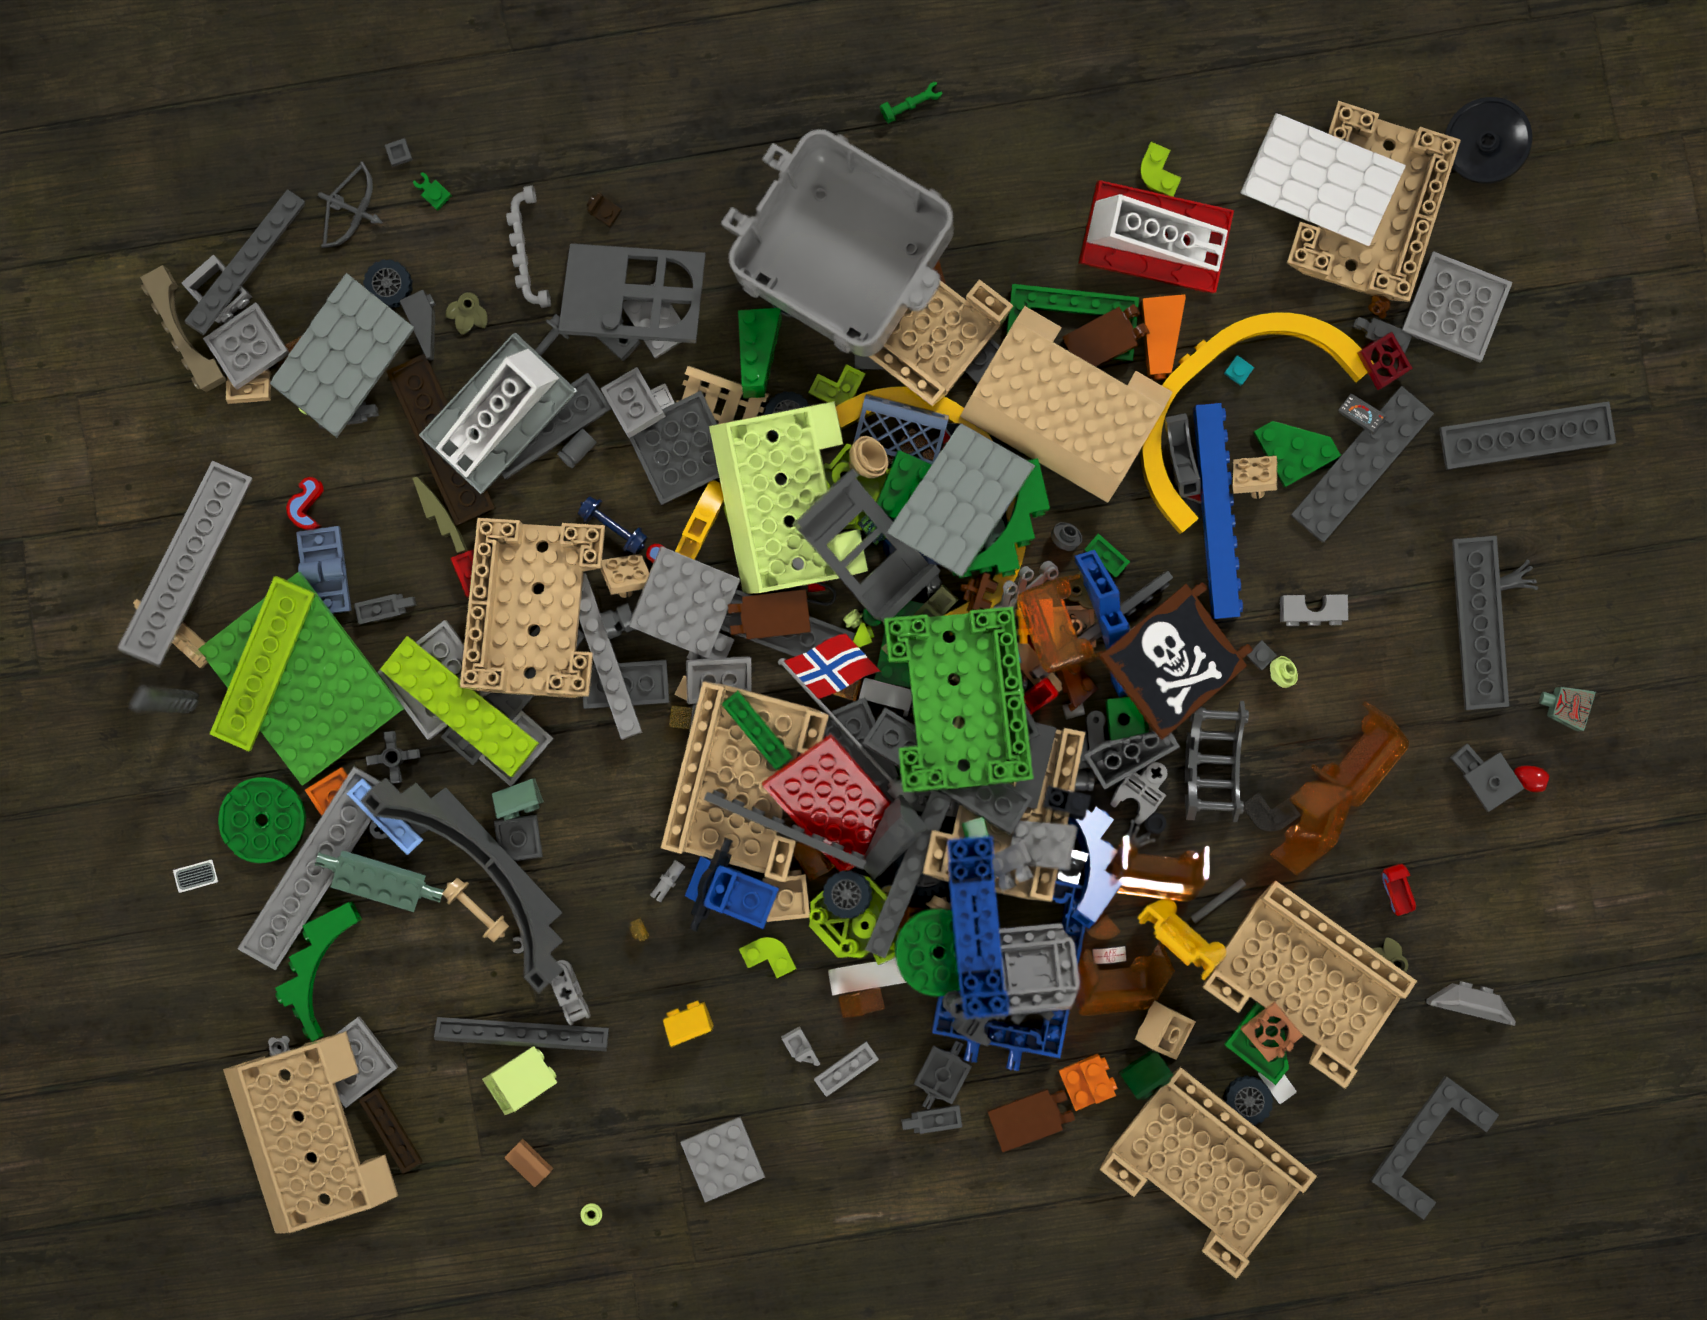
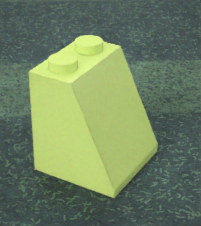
(520, 1080)

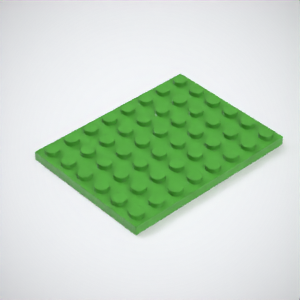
(326, 693)

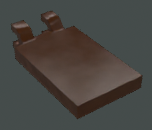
(1106, 336)
(772, 615)
(1029, 1118)

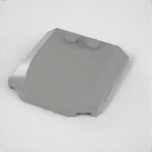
(1039, 968)

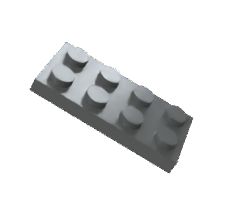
(644, 681)

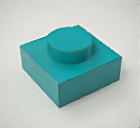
(1238, 370)

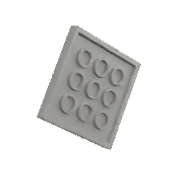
(1456, 306)
(684, 602)
(448, 649)

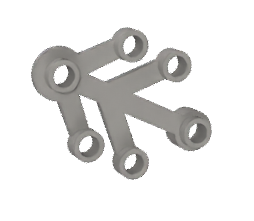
(1047, 571)

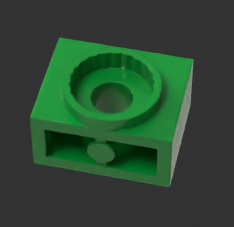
(1135, 723)

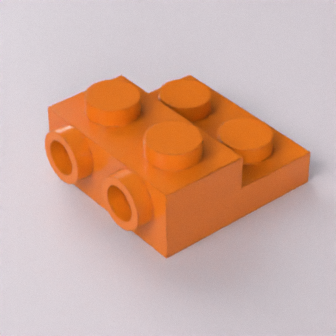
(1088, 1081)

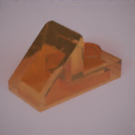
(861, 1002)

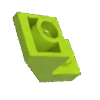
(863, 636)

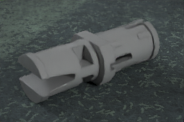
(668, 880)

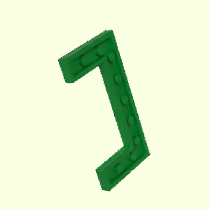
(1070, 302)

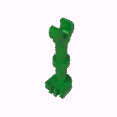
(909, 103)

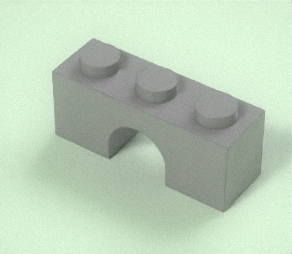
(1294, 610)

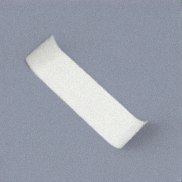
(864, 977)

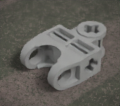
(1146, 804)
(570, 1001)

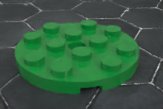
(239, 820)
(915, 950)

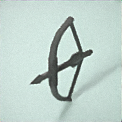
(338, 203)

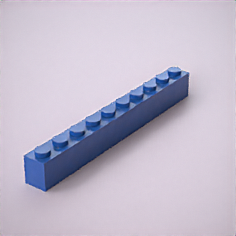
(1216, 511)

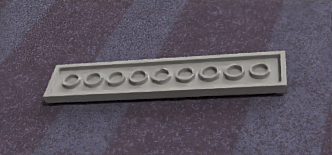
(185, 564)
(303, 881)

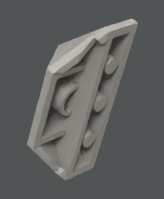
(1471, 1001)

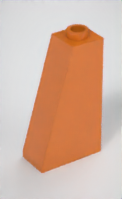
(1163, 321)

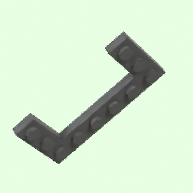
(1390, 1172)

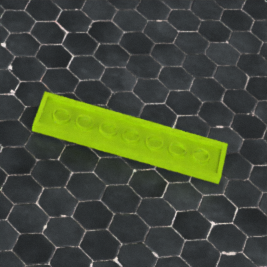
(262, 663)
(459, 707)

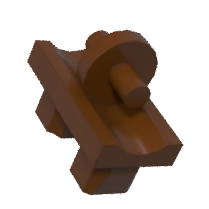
(982, 584)

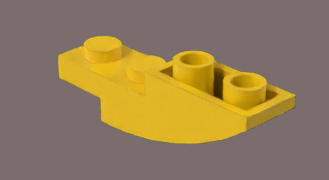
(701, 520)

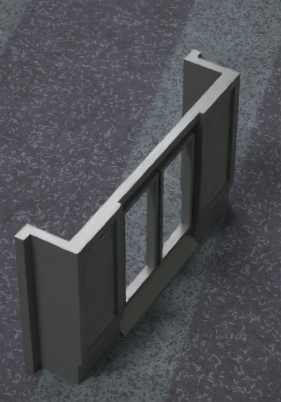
(895, 579)

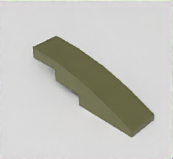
(435, 509)
(936, 605)

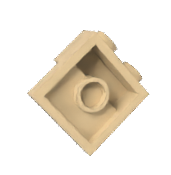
(791, 898)

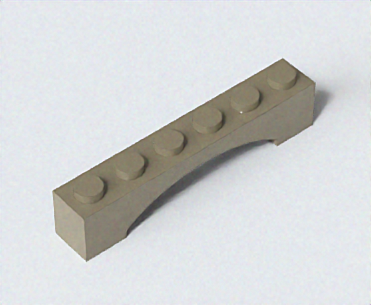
(161, 288)

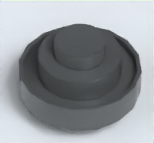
(1066, 536)

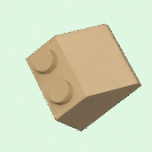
(1165, 1030)

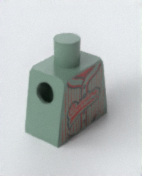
(1569, 706)

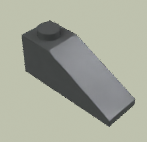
(422, 317)

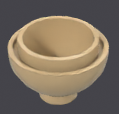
(868, 457)

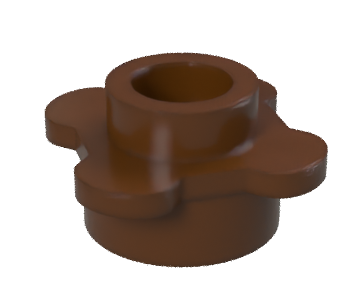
(1379, 306)

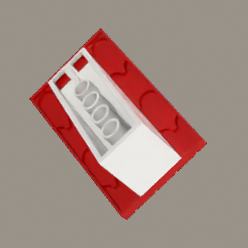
(1156, 237)

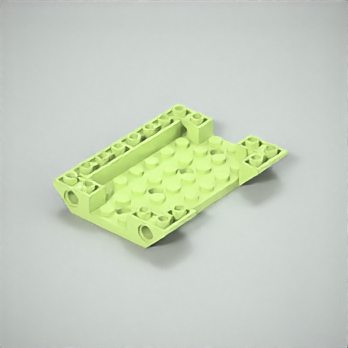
(759, 504)

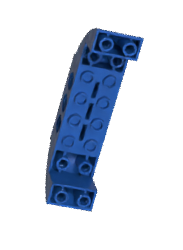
(976, 927)

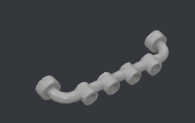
(520, 259)

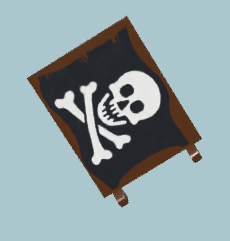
(1174, 660)

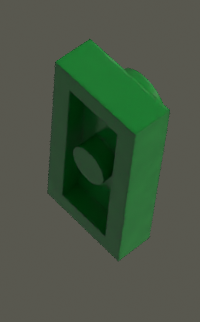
(1110, 557)

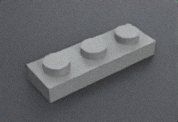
(846, 1069)

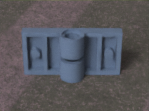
(324, 566)

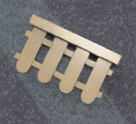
(713, 393)
(187, 642)

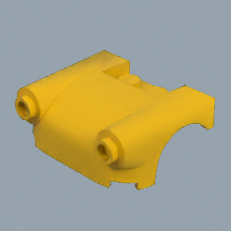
(1181, 937)

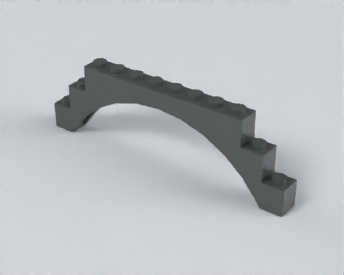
(452, 820)

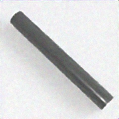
(1218, 900)

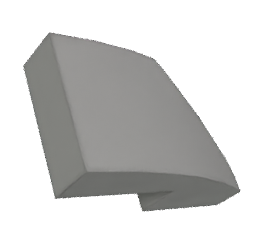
(799, 1046)

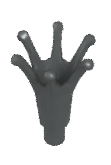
(1515, 580)
(1137, 842)

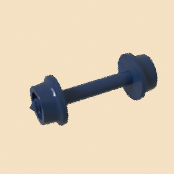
(590, 509)

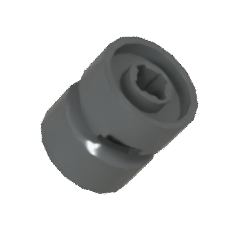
(617, 621)

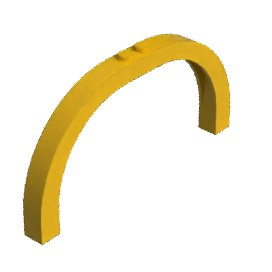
(1318, 332)
(850, 412)

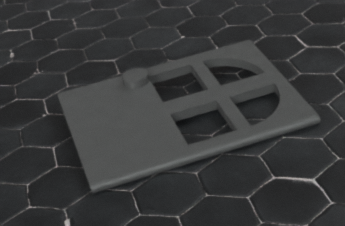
(598, 287)

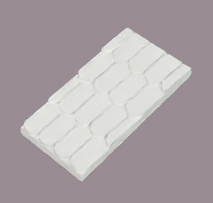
(1322, 179)

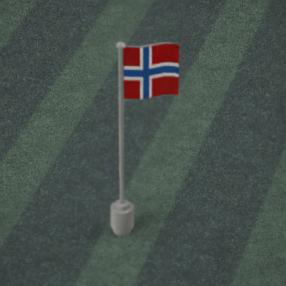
(831, 669)

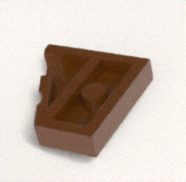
(1077, 685)

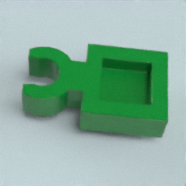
(434, 193)

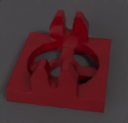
(1403, 363)

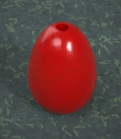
(1532, 778)

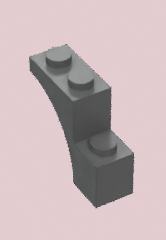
(1181, 455)

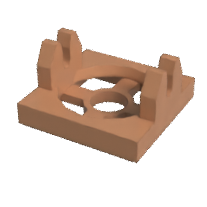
(1272, 1052)

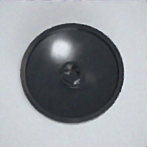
(1493, 139)

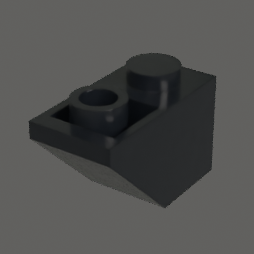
(1066, 802)

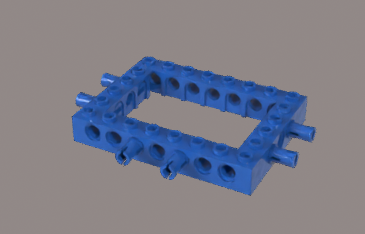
(1020, 1038)

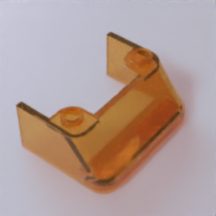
(1052, 627)
(1369, 758)
(1319, 829)
(1159, 875)
(1122, 988)

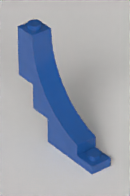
(1105, 601)

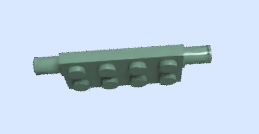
(378, 880)

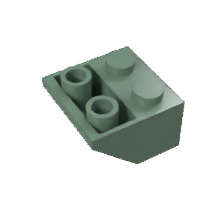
(516, 798)

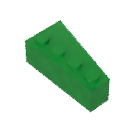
(757, 345)

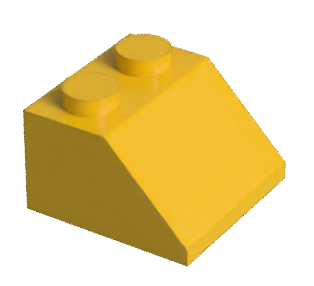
(687, 1023)

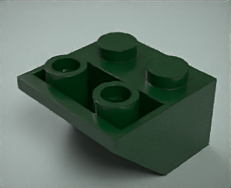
(1146, 1074)

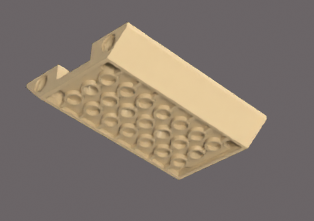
(1400, 242)
(505, 608)
(281, 1143)

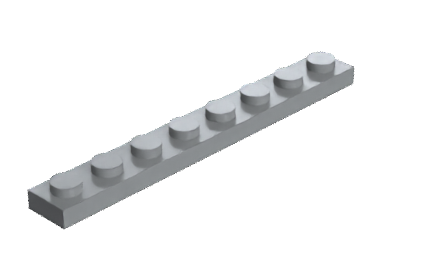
(607, 664)

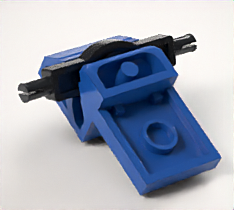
(728, 891)

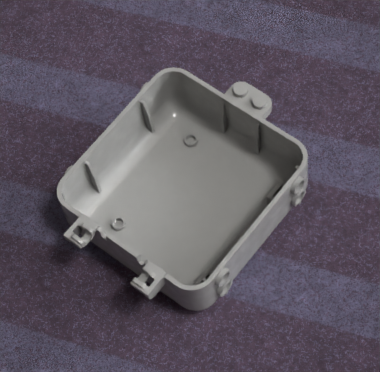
(841, 242)

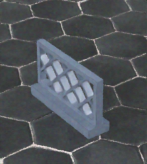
(904, 412)

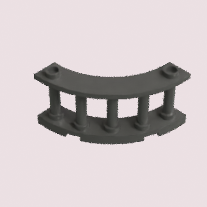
(1194, 758)

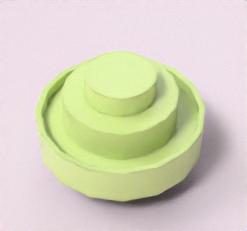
(1283, 672)

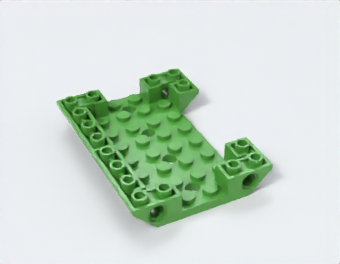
(986, 699)

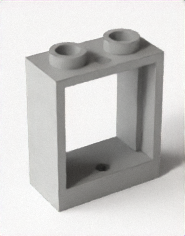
(204, 273)

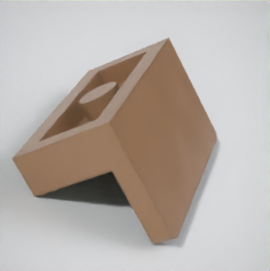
(528, 1163)

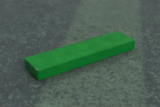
(757, 730)

